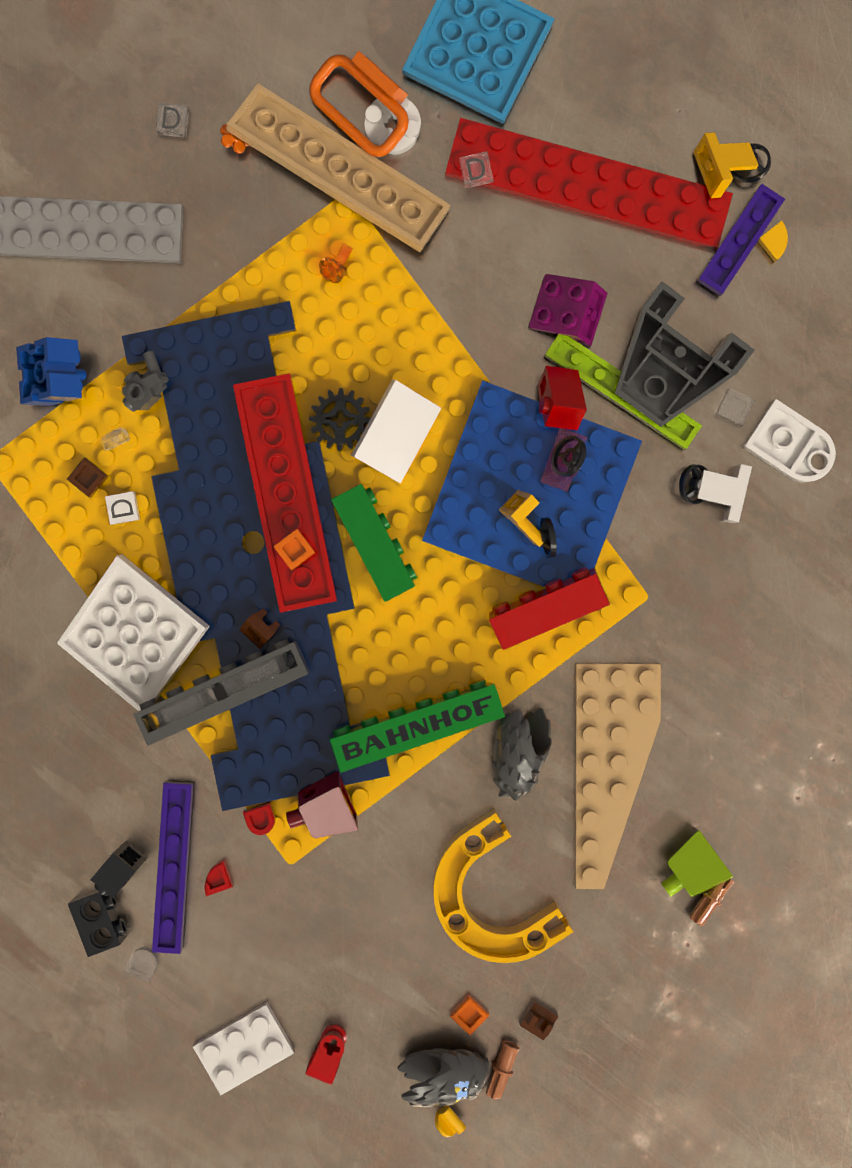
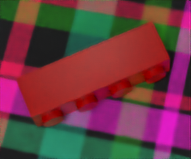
(548, 608)

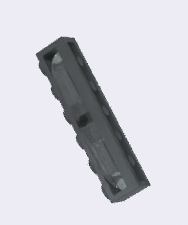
(221, 693)

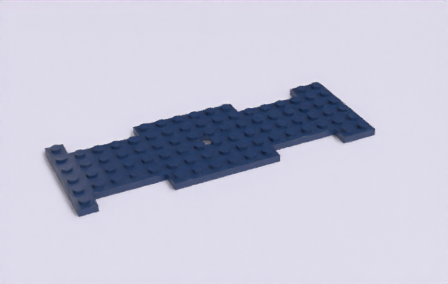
(203, 521)

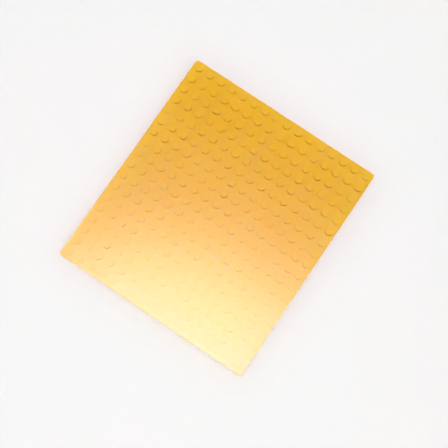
(350, 338)

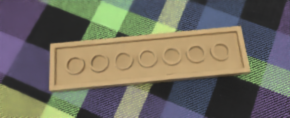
(338, 167)

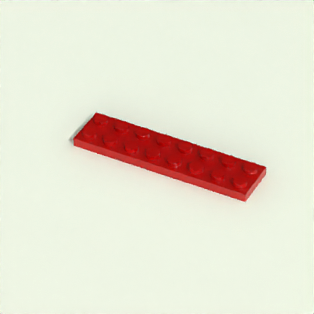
(284, 488)

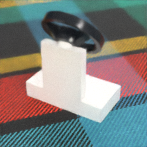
(717, 489)

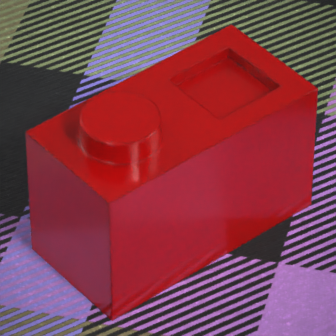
(561, 398)

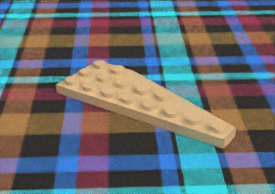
(613, 739)

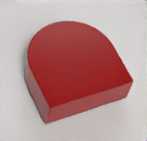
(260, 818)

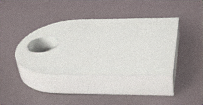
(789, 442)

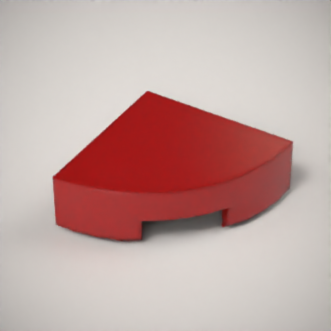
(218, 879)

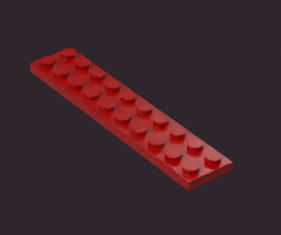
(593, 185)

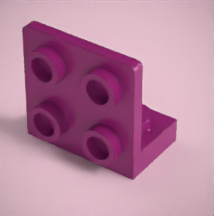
(569, 307)

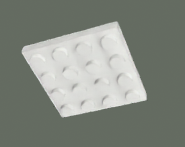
(132, 633)

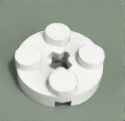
(377, 117)

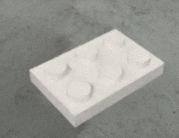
(243, 1048)

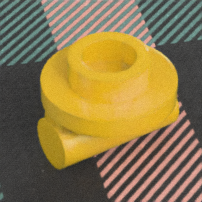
(448, 1122)

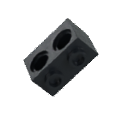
(117, 870)
(89, 922)

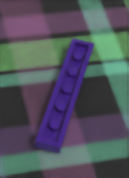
(172, 867)

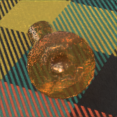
(334, 269)

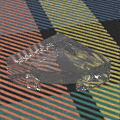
(114, 438)

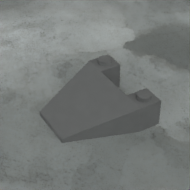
(668, 371)

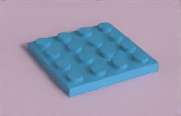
(478, 52)

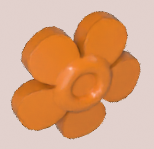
(229, 140)

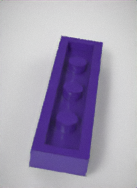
(741, 239)

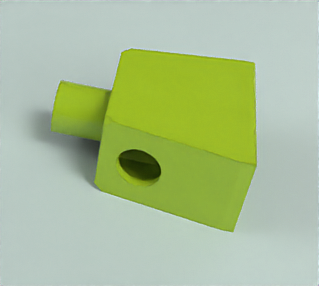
(695, 868)

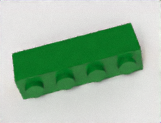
(373, 542)

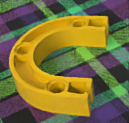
(473, 935)

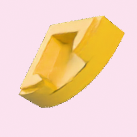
(775, 241)

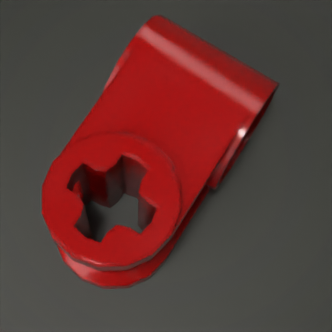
(327, 1056)

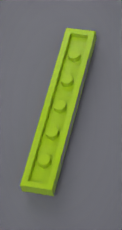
(604, 379)

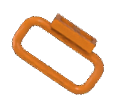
(378, 85)

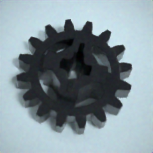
(340, 407)

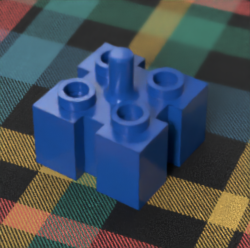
(50, 371)

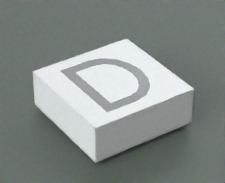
(122, 508)

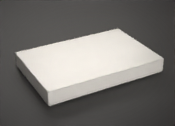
(396, 431)

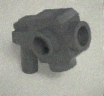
(144, 389)

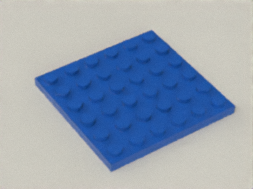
(507, 452)

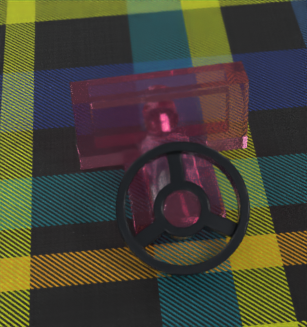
(564, 459)

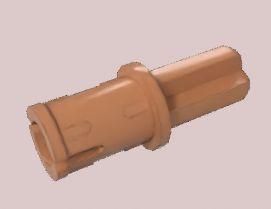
(709, 902)
(502, 1069)

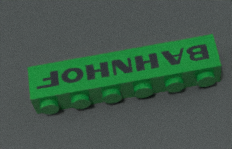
(415, 726)

